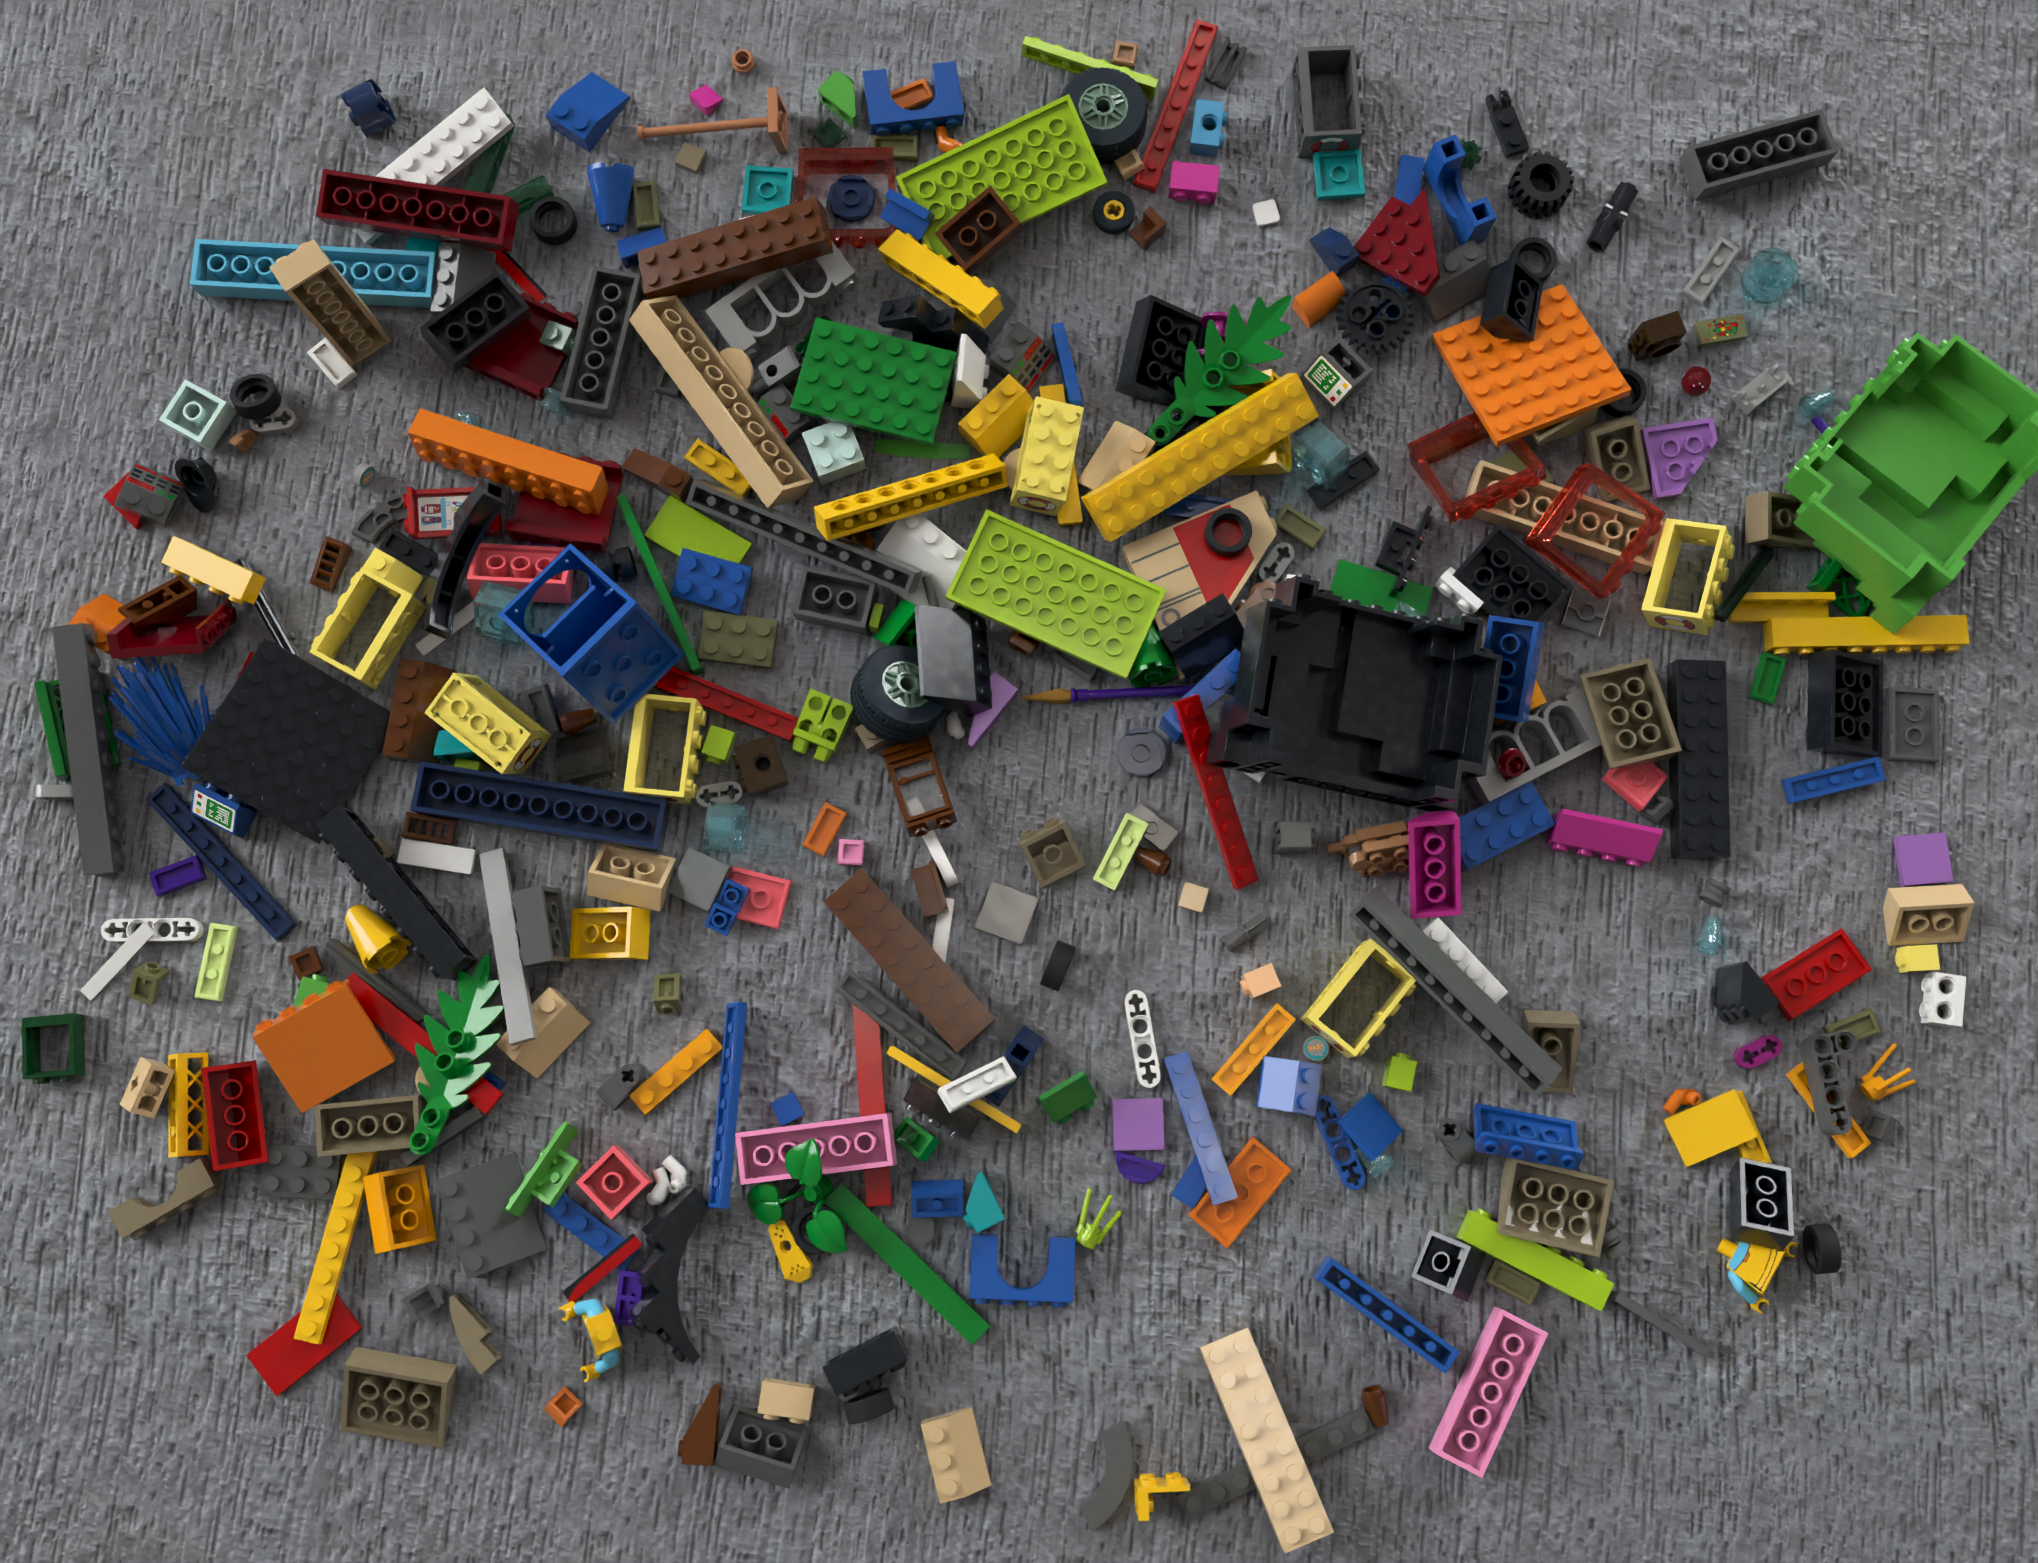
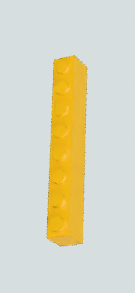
(1864, 634)

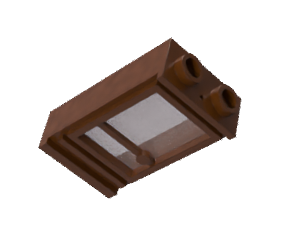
(919, 787)

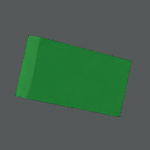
(1767, 678)

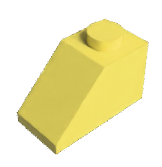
(393, 571)

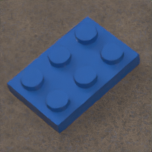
(712, 581)

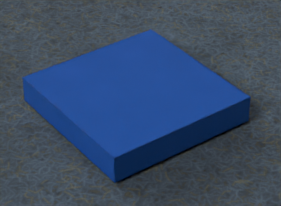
(1370, 1126)

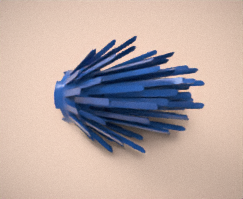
(170, 719)

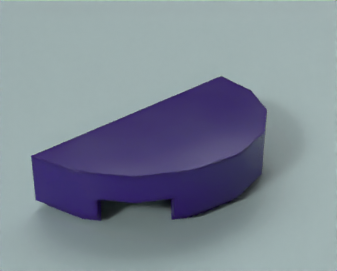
(1138, 1169)

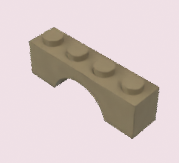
(193, 1183)

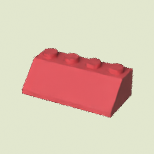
(517, 567)

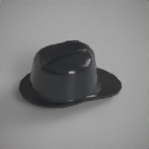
(198, 481)

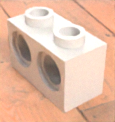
(1950, 1001)

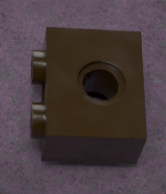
(1657, 336)
(747, 759)

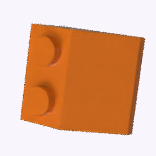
(103, 615)

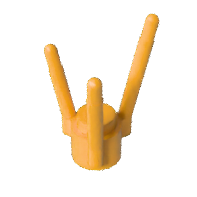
(1875, 1087)

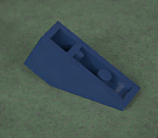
(1018, 1056)

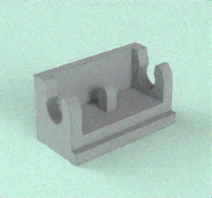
(1760, 389)

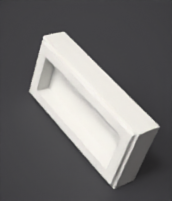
(332, 363)

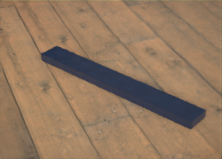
(222, 862)

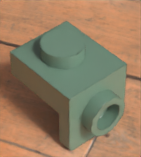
(558, 337)

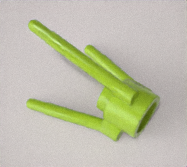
(1090, 1235)

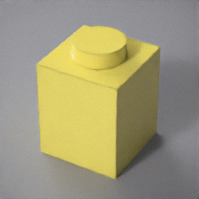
(1917, 958)

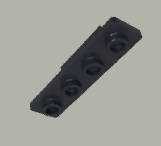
(1399, 547)

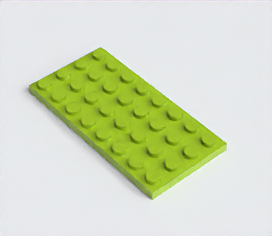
(1028, 162)
(1055, 594)

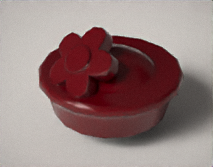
(1696, 381)
(1511, 763)

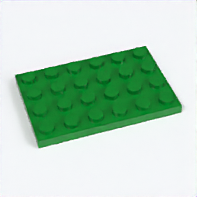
(873, 381)

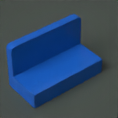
(906, 215)
(630, 245)
(937, 1198)

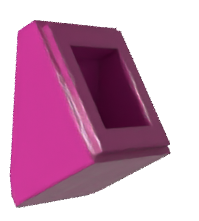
(705, 99)

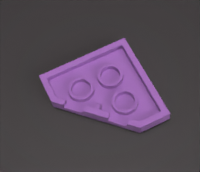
(1676, 453)

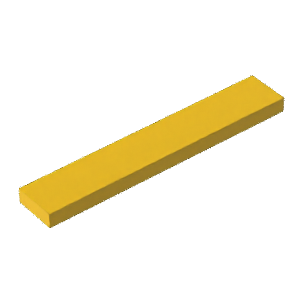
(1071, 510)
(941, 1081)

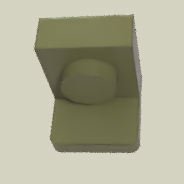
(147, 982)
(667, 993)

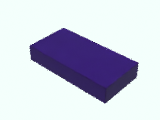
(177, 876)

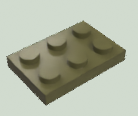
(738, 639)

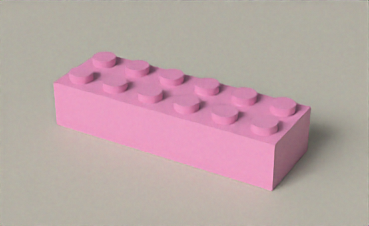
(841, 1143)
(1488, 1391)

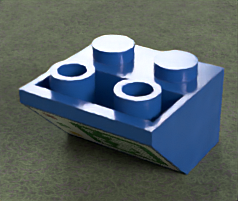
(222, 809)

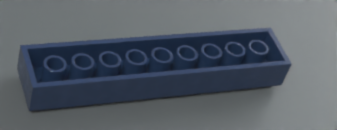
(541, 806)

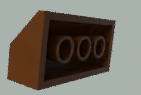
(410, 731)

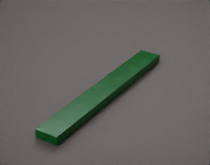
(659, 584)
(907, 1263)

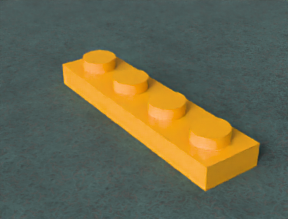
(1253, 1049)
(676, 1071)
(1851, 1142)

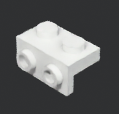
(1457, 592)

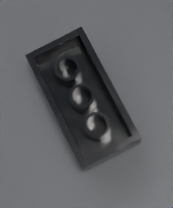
(475, 321)

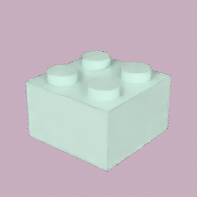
(198, 415)
(833, 451)

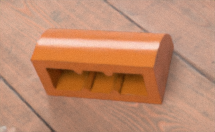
(1319, 299)

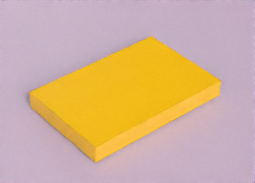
(1710, 1127)

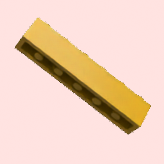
(941, 278)

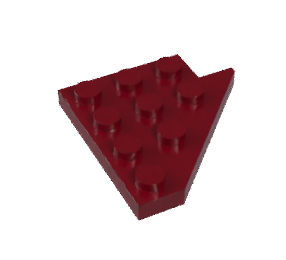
(1402, 244)

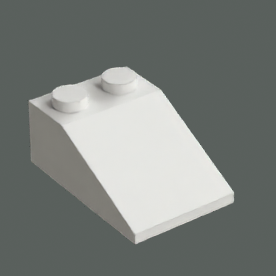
(969, 375)

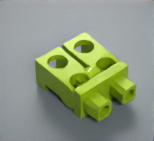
(821, 730)

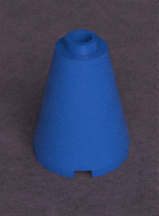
(611, 193)

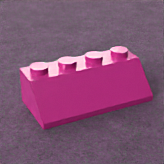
(1603, 837)
(1434, 865)

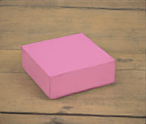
(851, 852)

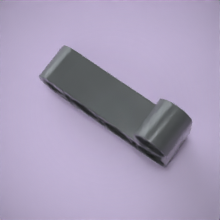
(1831, 1082)

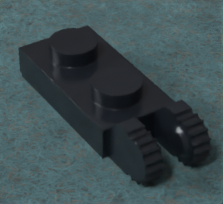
(1506, 125)

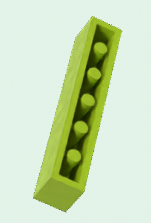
(1537, 1261)

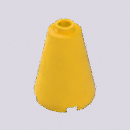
(375, 939)

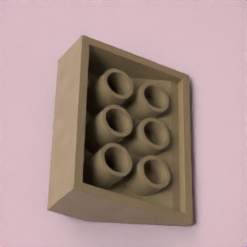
(1630, 714)
(1554, 1206)
(398, 1396)

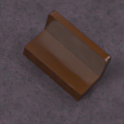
(929, 890)

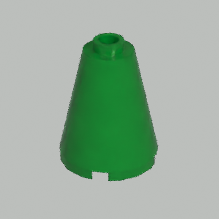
(1152, 662)

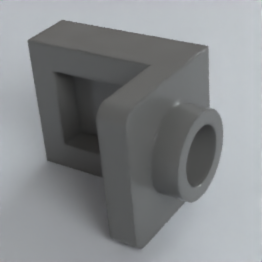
(424, 1301)

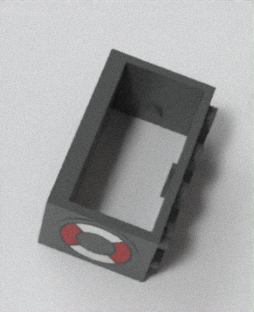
(1327, 61)

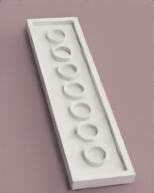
(448, 146)

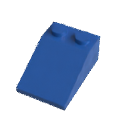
(587, 110)

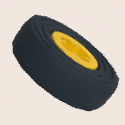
(1118, 202)

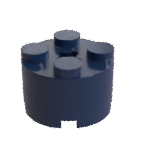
(368, 107)

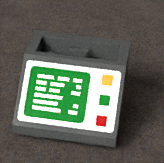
(1336, 373)

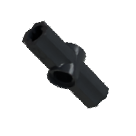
(1612, 216)

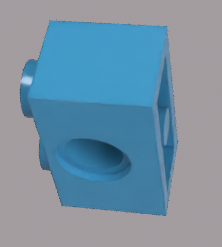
(1202, 140)

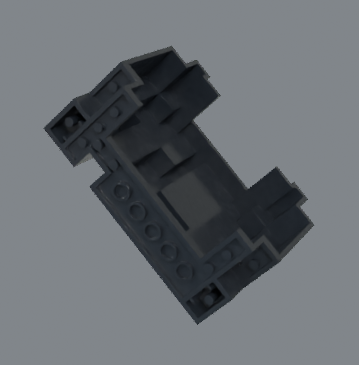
(1359, 699)

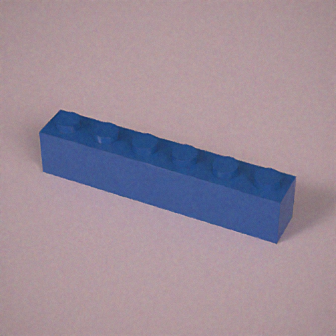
(1386, 1314)

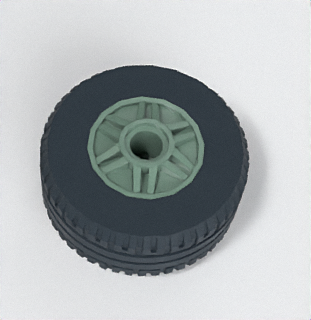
(1110, 111)
(889, 699)

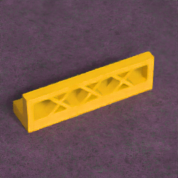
(1762, 606)
(178, 1106)

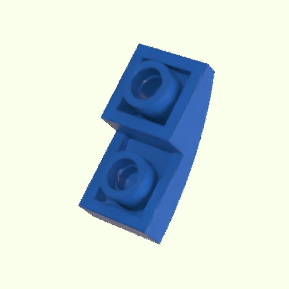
(727, 907)

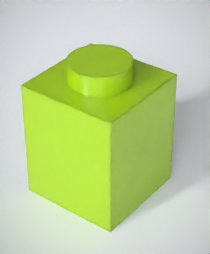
(719, 745)
(1399, 1072)

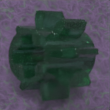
(1471, 151)

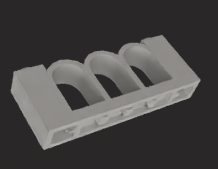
(724, 316)
(1577, 712)

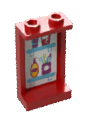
(433, 512)

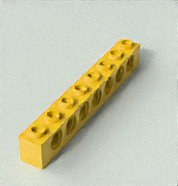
(910, 496)

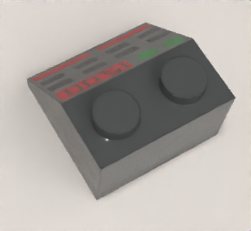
(1023, 357)
(777, 409)
(148, 494)

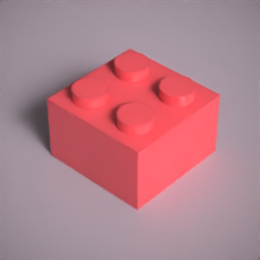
(614, 1182)

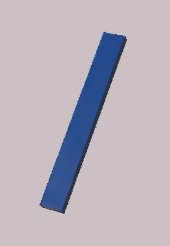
(1406, 190)
(727, 1106)

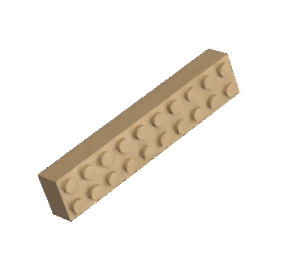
(721, 400)

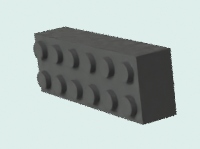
(1758, 155)
(602, 343)

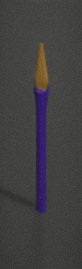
(1062, 695)

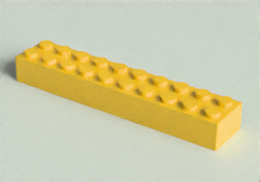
(1200, 456)

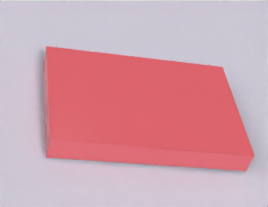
(766, 897)

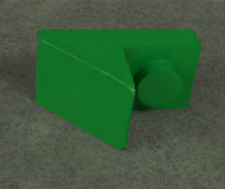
(915, 1139)

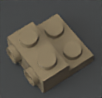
(1050, 851)

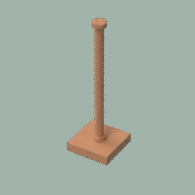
(775, 121)

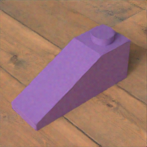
(1002, 695)

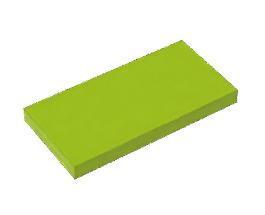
(683, 527)

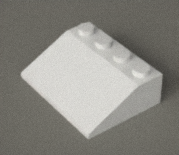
(927, 548)

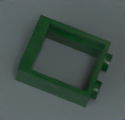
(31, 1047)

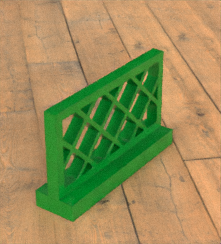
(1826, 576)
(55, 729)

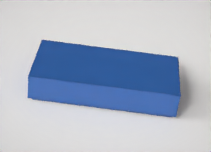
(1190, 1185)

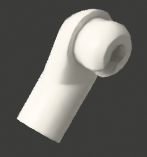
(661, 1189)

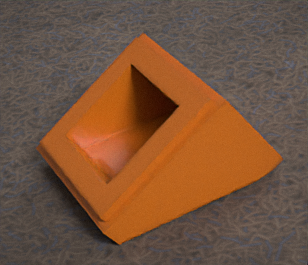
(563, 1406)

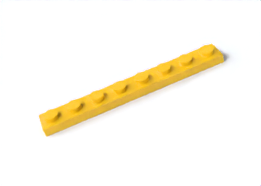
(334, 1248)

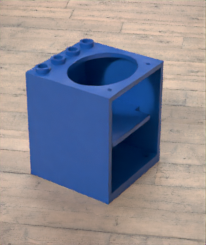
(601, 642)

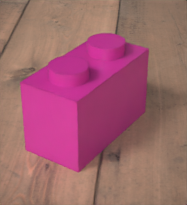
(1193, 182)

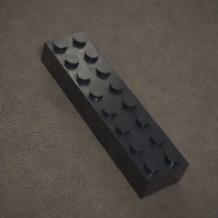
(1701, 769)
(396, 893)

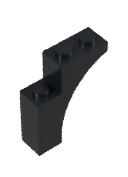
(920, 317)

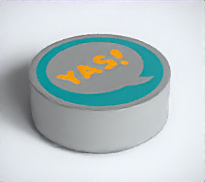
(364, 475)
(1315, 1048)

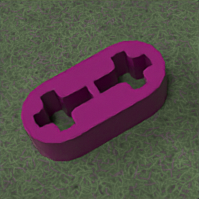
(1759, 1057)

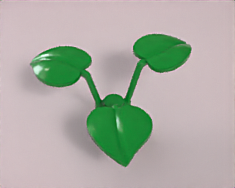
(802, 1163)

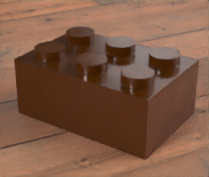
(979, 230)

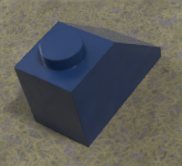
(1335, 251)

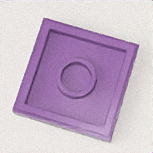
(1923, 859)
(1138, 1124)

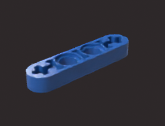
(1066, 364)
(1337, 1142)

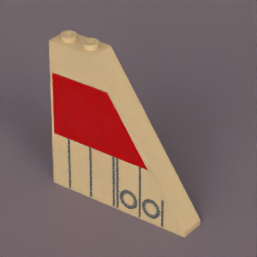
(1192, 572)

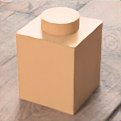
(1259, 981)

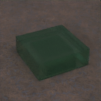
(828, 134)

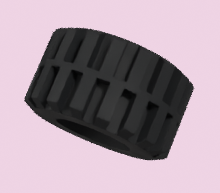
(1549, 169)

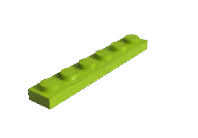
(1077, 62)

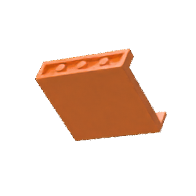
(322, 1045)

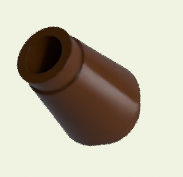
(577, 720)
(1154, 861)
(1376, 1404)

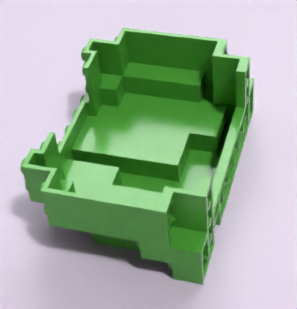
(1917, 471)

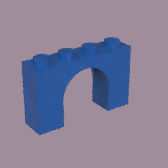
(888, 117)
(1443, 173)
(1210, 689)
(1054, 1287)

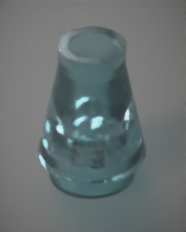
(1814, 404)
(1710, 939)

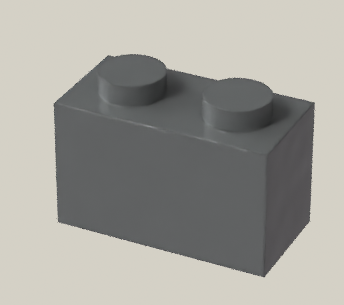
(1294, 837)

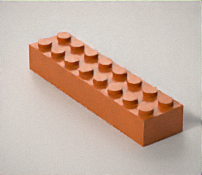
(509, 462)

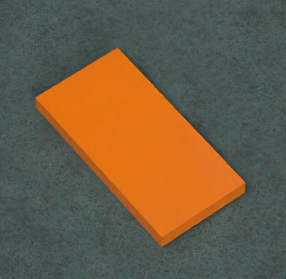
(1255, 1177)

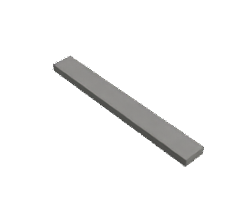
(506, 945)

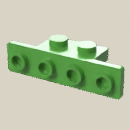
(549, 1174)

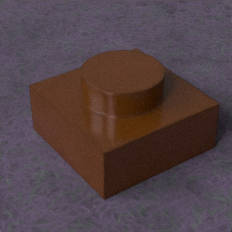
(306, 963)

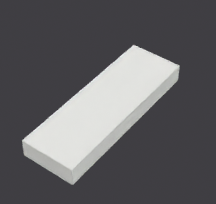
(437, 856)
(976, 1084)

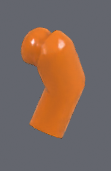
(944, 142)
(1681, 1097)

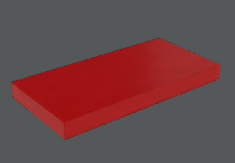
(1816, 974)
(286, 1360)

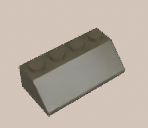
(367, 1125)

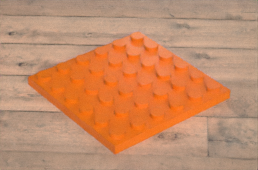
(1533, 383)

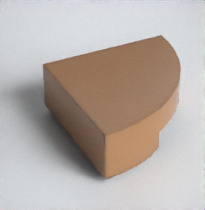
(244, 440)

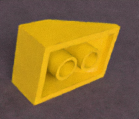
(610, 933)

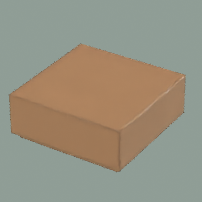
(1125, 54)

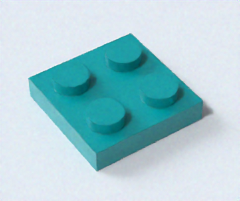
(1338, 175)
(766, 188)

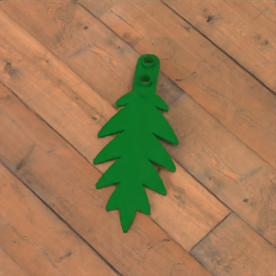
(1224, 365)
(456, 1048)

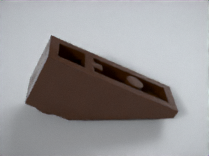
(659, 474)
(162, 604)
(701, 1439)

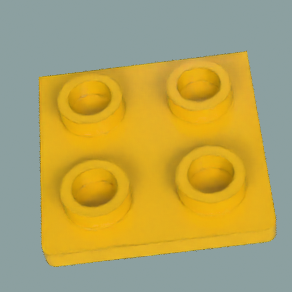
(1149, 1484)

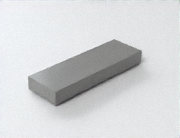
(1710, 271)

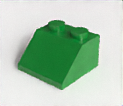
(899, 627)
(1068, 1097)

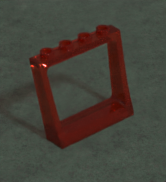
(848, 161)
(1455, 438)
(1541, 535)

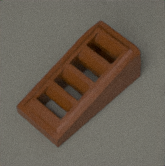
(338, 567)
(408, 823)

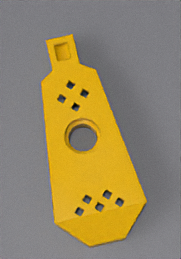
(791, 1258)

